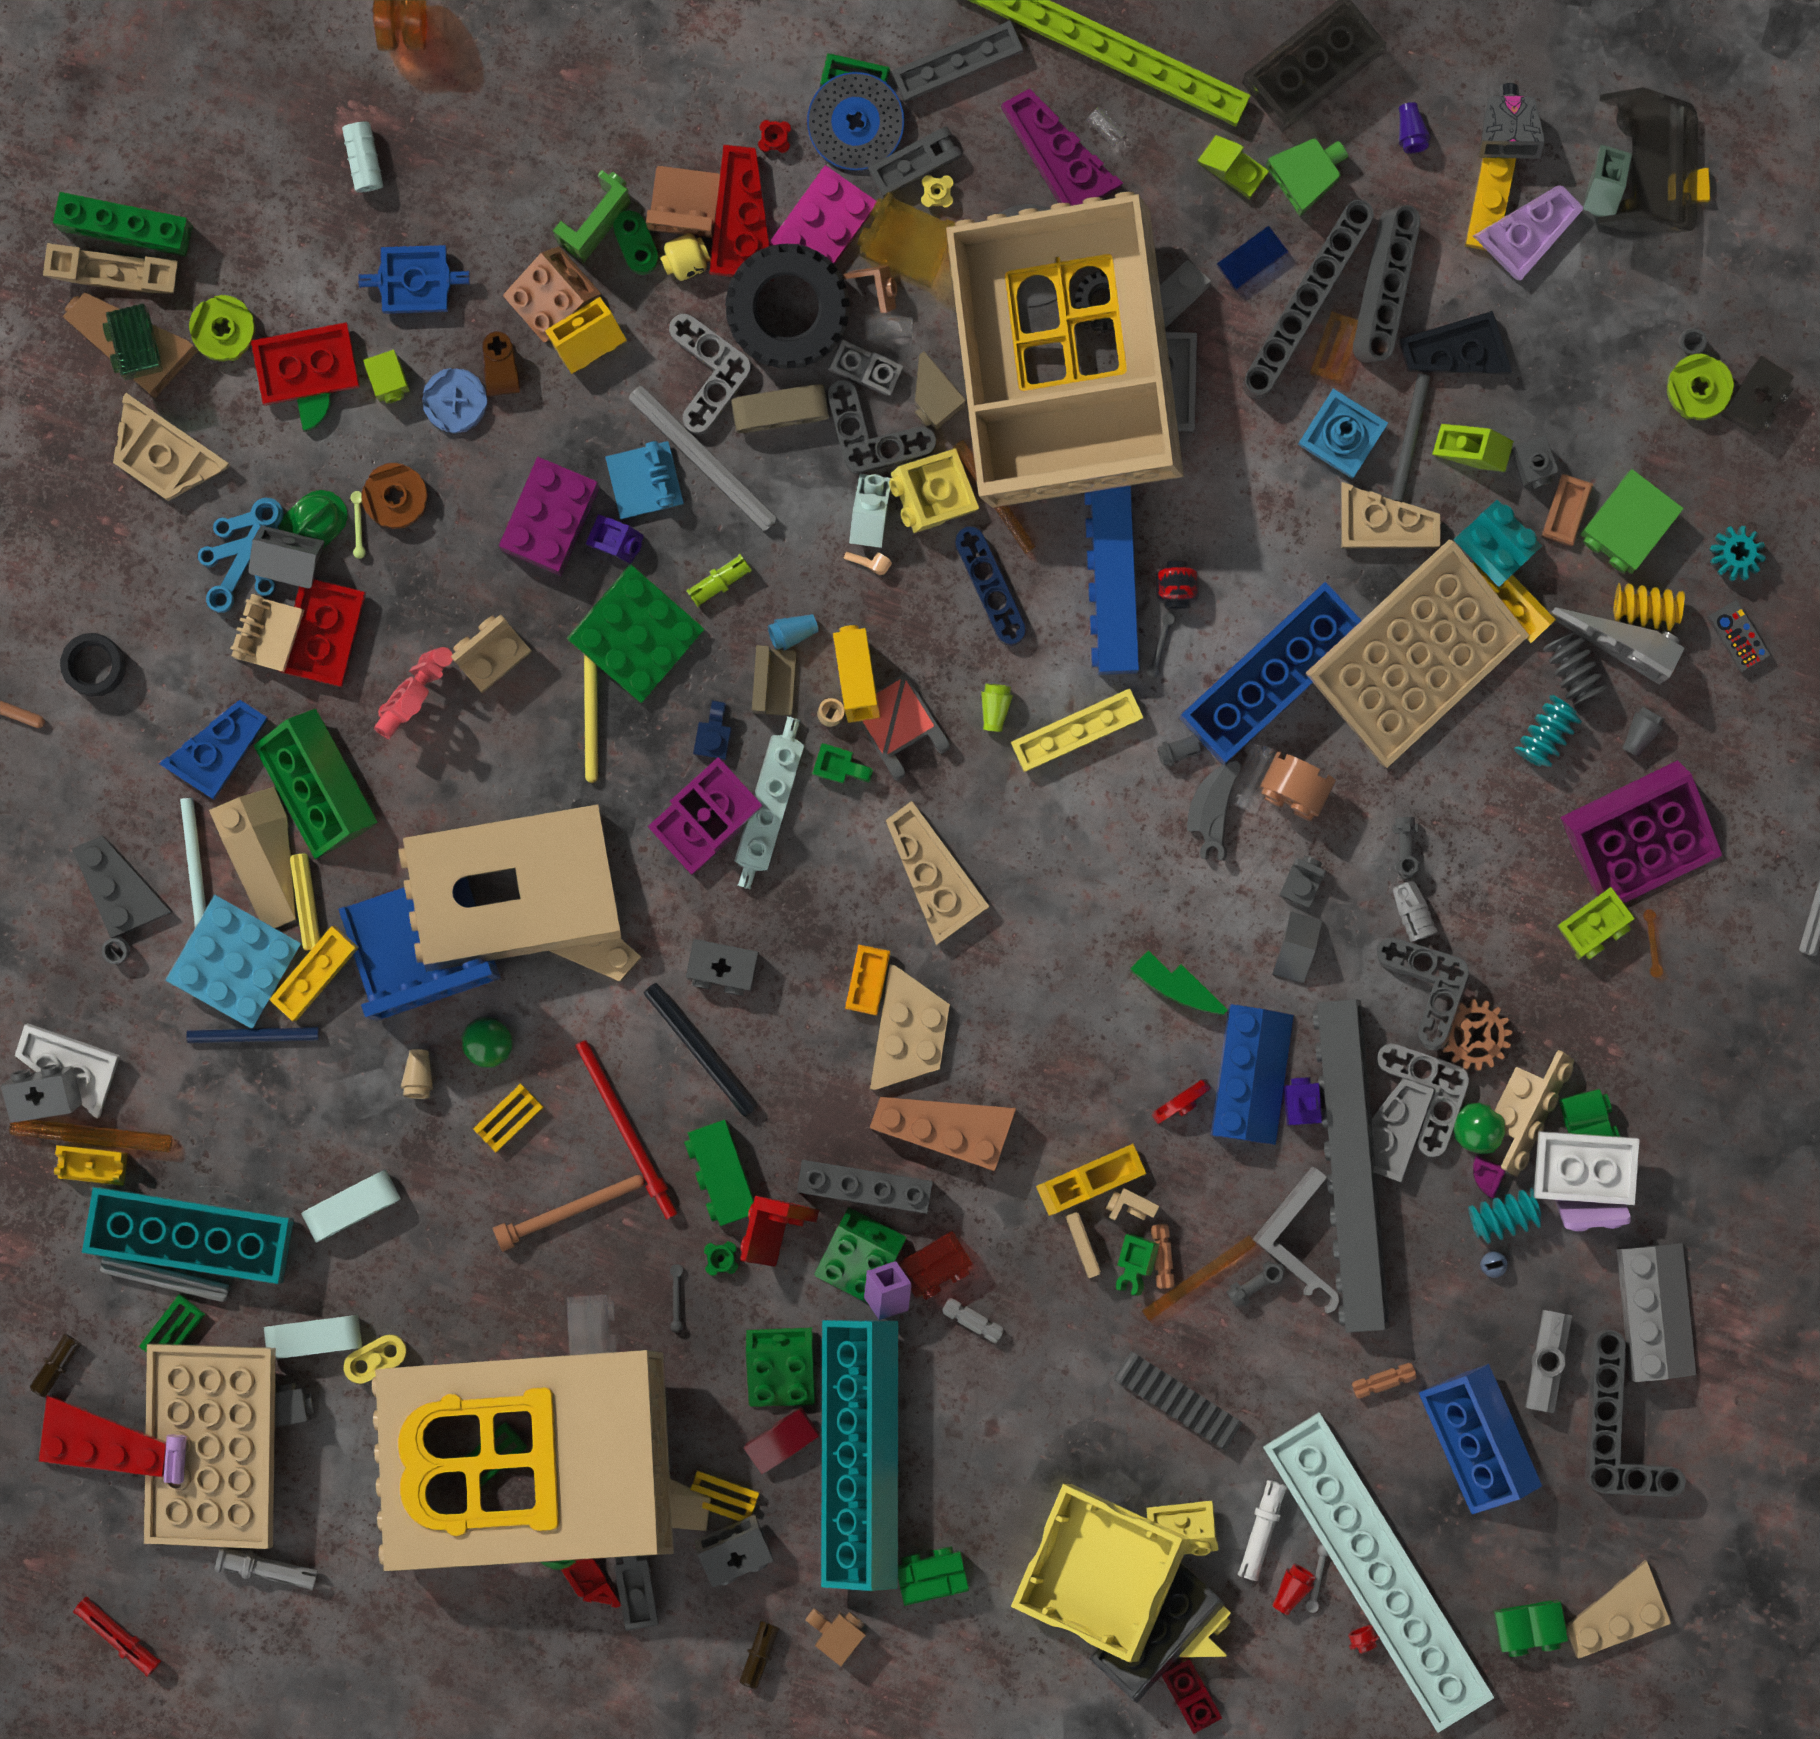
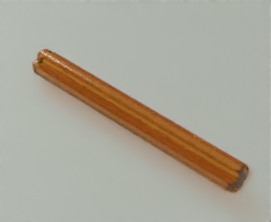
(92, 1135)

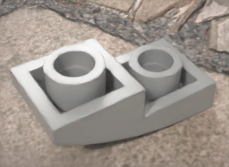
(865, 368)

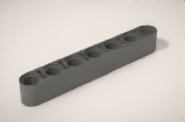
(1312, 284)

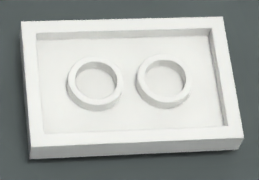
(1586, 1168)

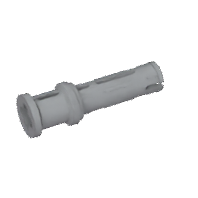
(249, 1564)

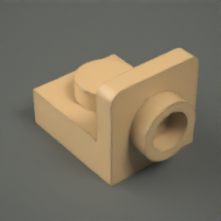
(1138, 1205)

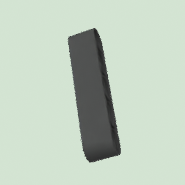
(1397, 273)

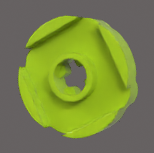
(214, 311)
(1706, 369)

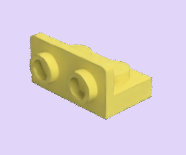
(1191, 1520)

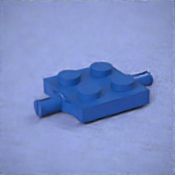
(414, 279)

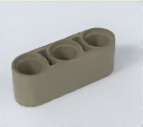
(780, 408)

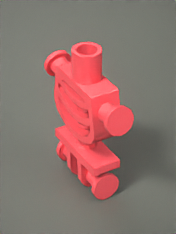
(412, 692)

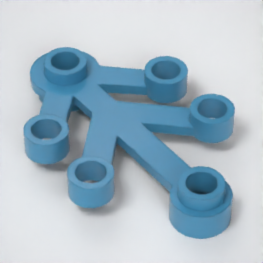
(243, 550)

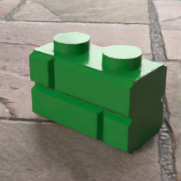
(931, 1576)

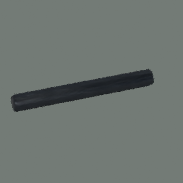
(700, 1049)

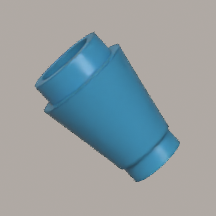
(790, 631)

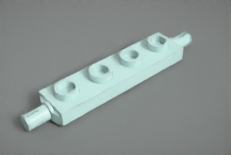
(773, 793)

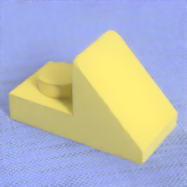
(1202, 1644)

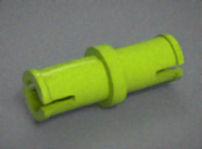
(719, 580)

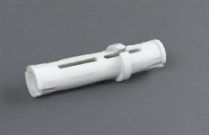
(1262, 1530)

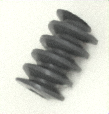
(1574, 668)

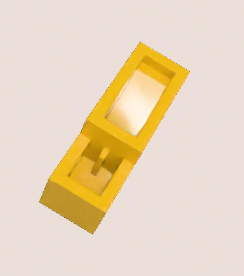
(1091, 1179)

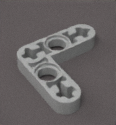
(718, 363)
(1442, 1093)

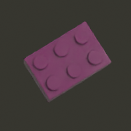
(549, 516)

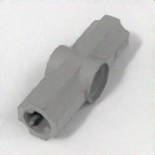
(1545, 1384)

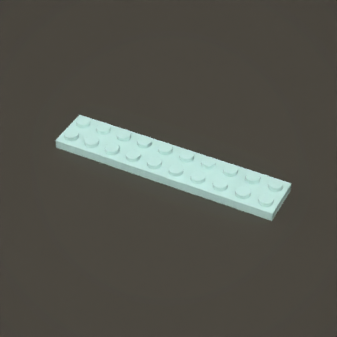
(1378, 1572)

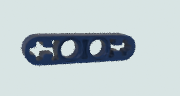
(987, 587)

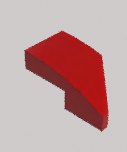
(590, 1582)

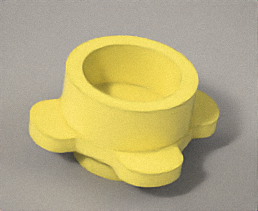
(943, 198)

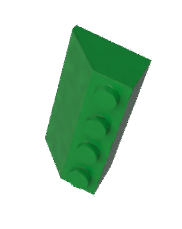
(315, 783)

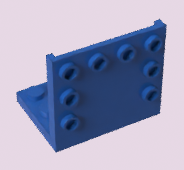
(389, 960)

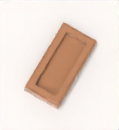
(1567, 510)

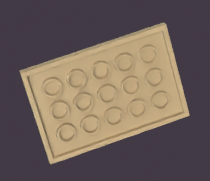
(1417, 653)
(228, 1413)

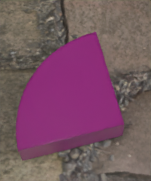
(1487, 1176)

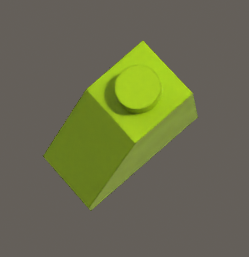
(1473, 447)

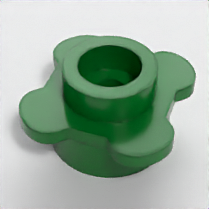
(727, 1265)

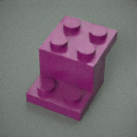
(705, 816)

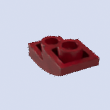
(781, 1440)
(1191, 1695)

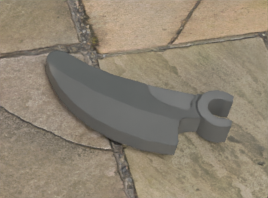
(1210, 808)

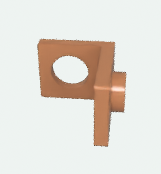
(885, 285)

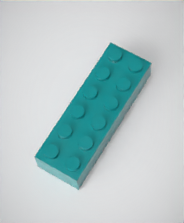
(187, 1235)

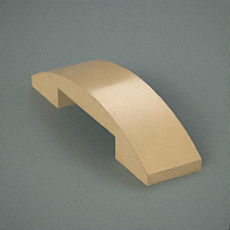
(110, 270)

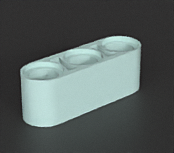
(350, 1206)
(314, 1336)

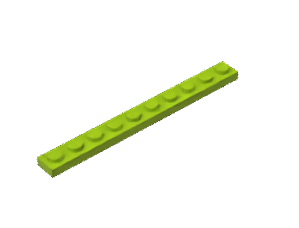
(1124, 55)

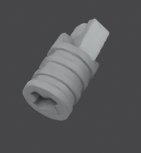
(1414, 912)

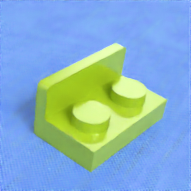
(1596, 923)

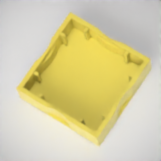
(1101, 1572)

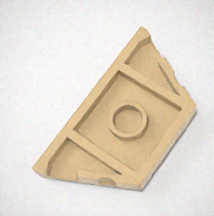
(161, 453)
(909, 1031)

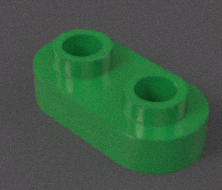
(635, 241)

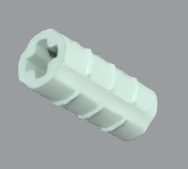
(362, 157)

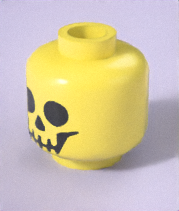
(685, 257)

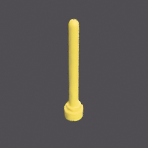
(591, 720)

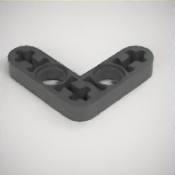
(861, 441)
(1442, 984)

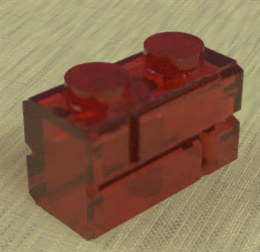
(936, 1264)

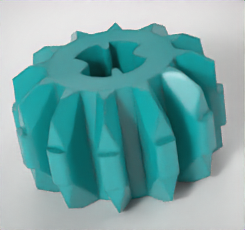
(1747, 547)

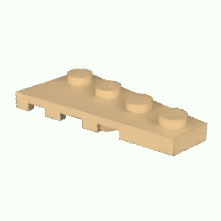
(937, 879)

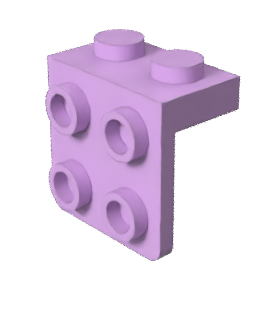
(1585, 1215)

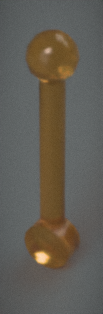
(1655, 970)

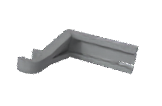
(1280, 1220)

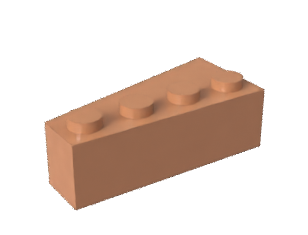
(953, 1129)

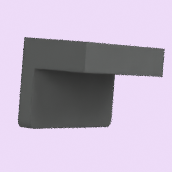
(284, 556)

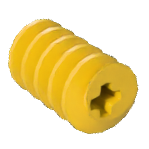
(1648, 606)

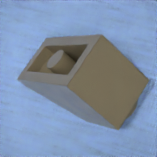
(935, 395)

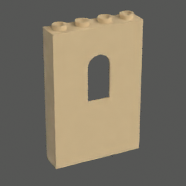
(559, 878)

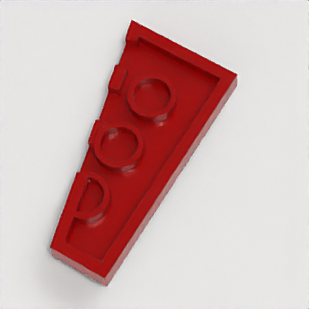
(740, 212)
(92, 1441)

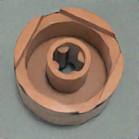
(1297, 785)

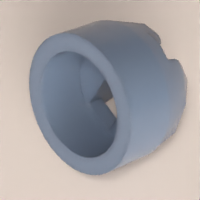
(1492, 1257)

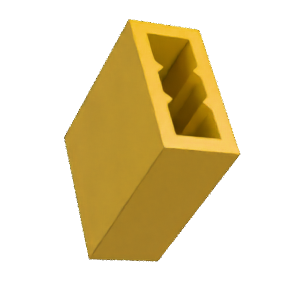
(856, 674)

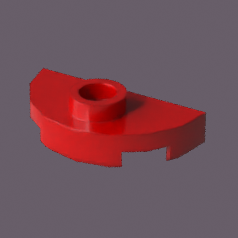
(1183, 1102)

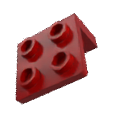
(767, 1227)

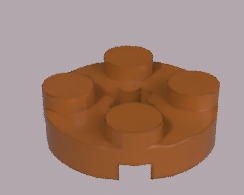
(378, 486)

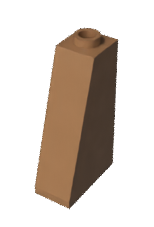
(89, 313)

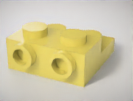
(933, 490)

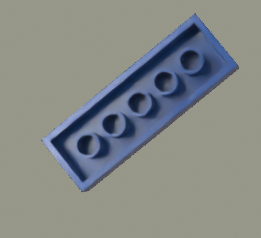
(1269, 675)

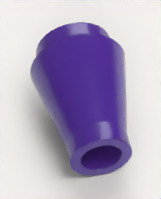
(1412, 129)

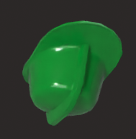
(317, 516)

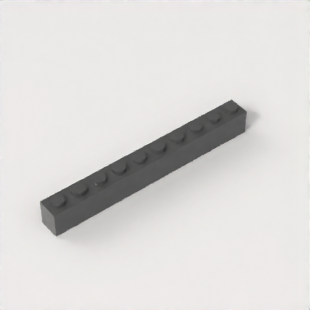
(1352, 1163)

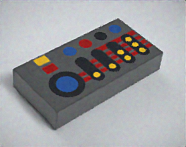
(1738, 636)

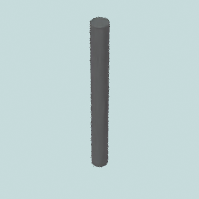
(1410, 437)

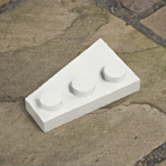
(92, 1065)

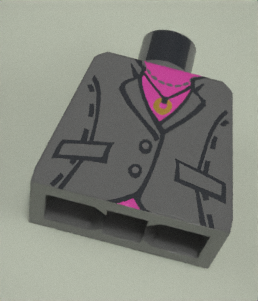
(1511, 126)

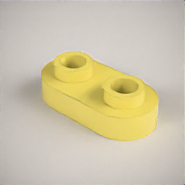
(375, 1357)

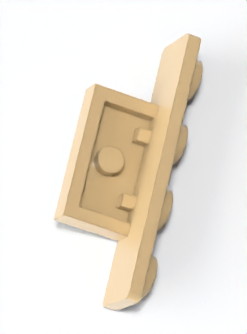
(1526, 1107)

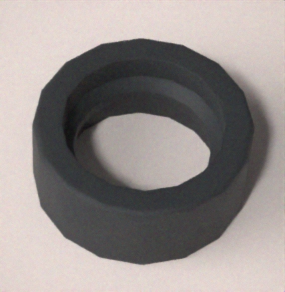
(81, 642)

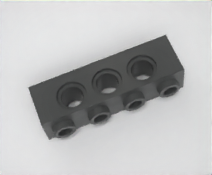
(864, 1186)

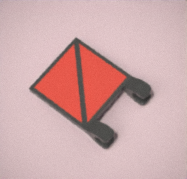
(901, 723)

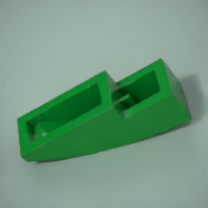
(1177, 986)

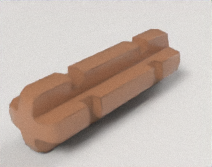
(1164, 1256)
(1384, 1380)

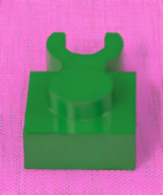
(1138, 1259)

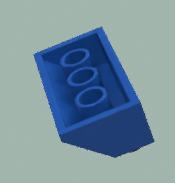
(1251, 1074)
(1480, 1439)

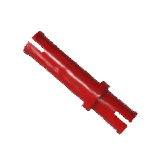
(116, 1636)

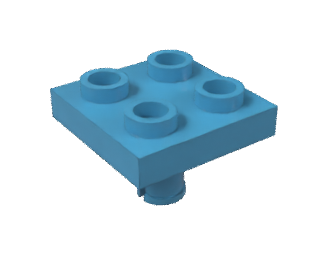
(1342, 433)

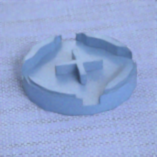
(454, 400)

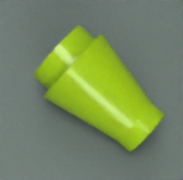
(995, 705)

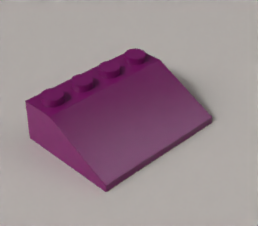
(1643, 833)

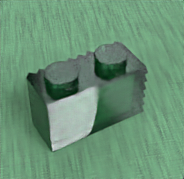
(133, 342)

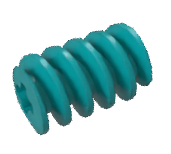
(1548, 732)
(1505, 1216)

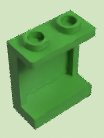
(600, 221)
(1630, 522)

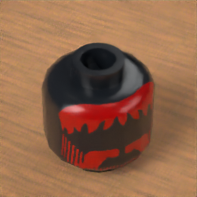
(1177, 585)

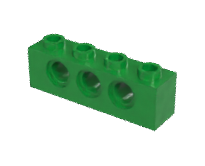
(122, 224)

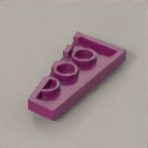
(1057, 153)

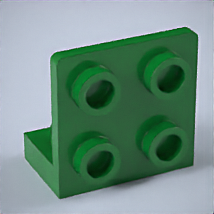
(856, 1248)
(780, 1367)

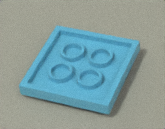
(233, 961)

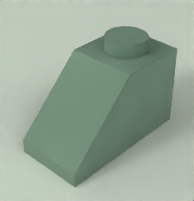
(1607, 181)

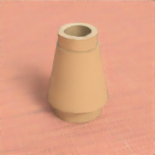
(417, 1075)

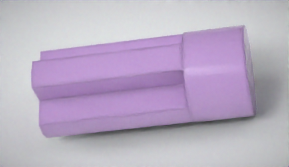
(175, 1458)

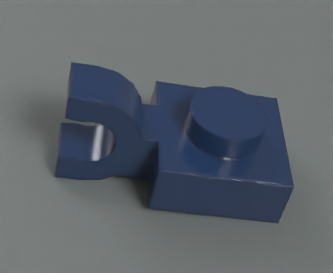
(712, 737)

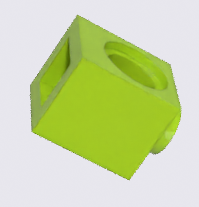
(387, 376)

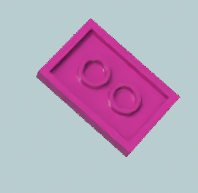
(826, 216)

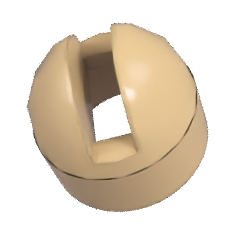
(824, 709)

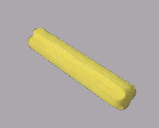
(305, 900)

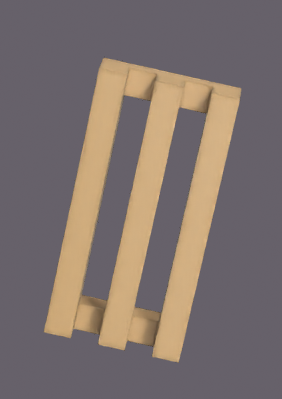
(1083, 1244)

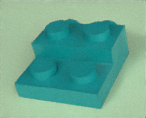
(1498, 542)

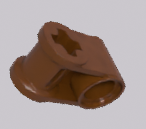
(500, 370)

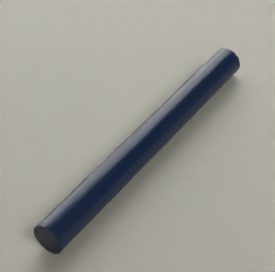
(252, 1035)

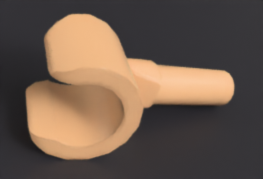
(879, 564)

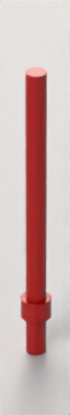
(656, 1186)

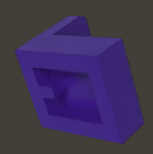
(615, 538)

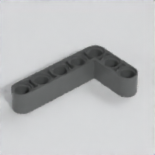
(1613, 1428)

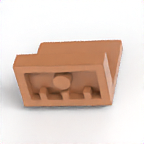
(683, 202)
(550, 291)

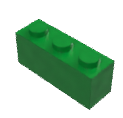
(720, 1172)

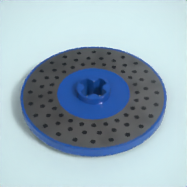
(847, 96)

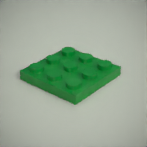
(635, 633)

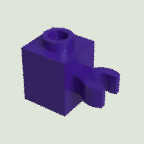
(1302, 1102)

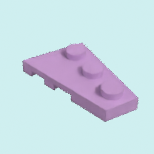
(1529, 231)

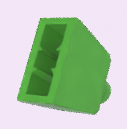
(1306, 172)

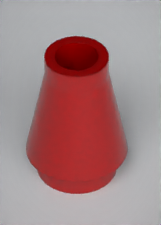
(1293, 1588)

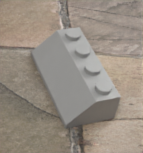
(1656, 1312)

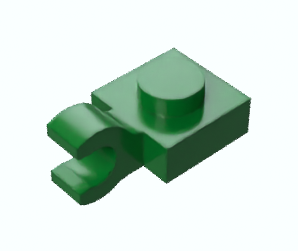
(836, 765)

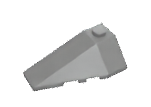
(1637, 647)

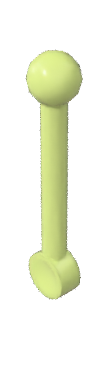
(359, 552)

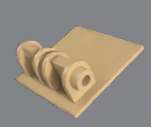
(267, 633)

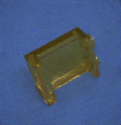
(905, 240)

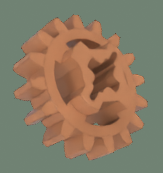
(1487, 1045)

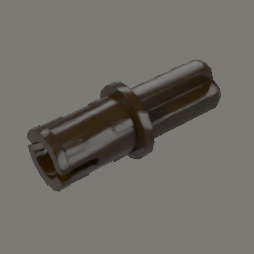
(54, 1365)
(759, 1655)

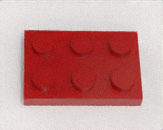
(305, 363)
(325, 632)

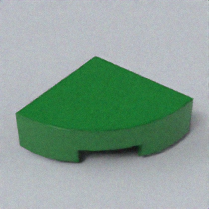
(313, 410)

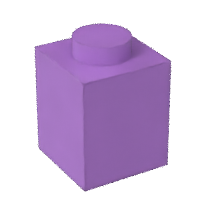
(887, 1290)

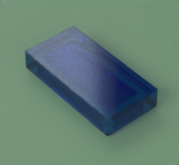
(1252, 258)

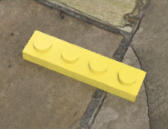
(1077, 730)

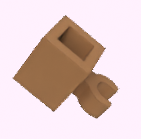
(839, 1636)

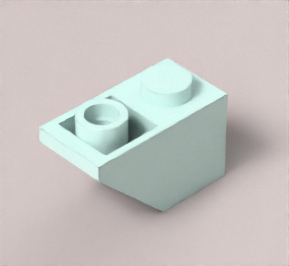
(870, 510)

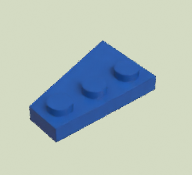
(217, 750)

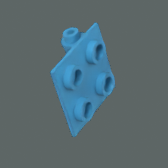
(644, 480)

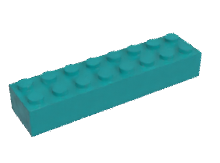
(859, 1455)

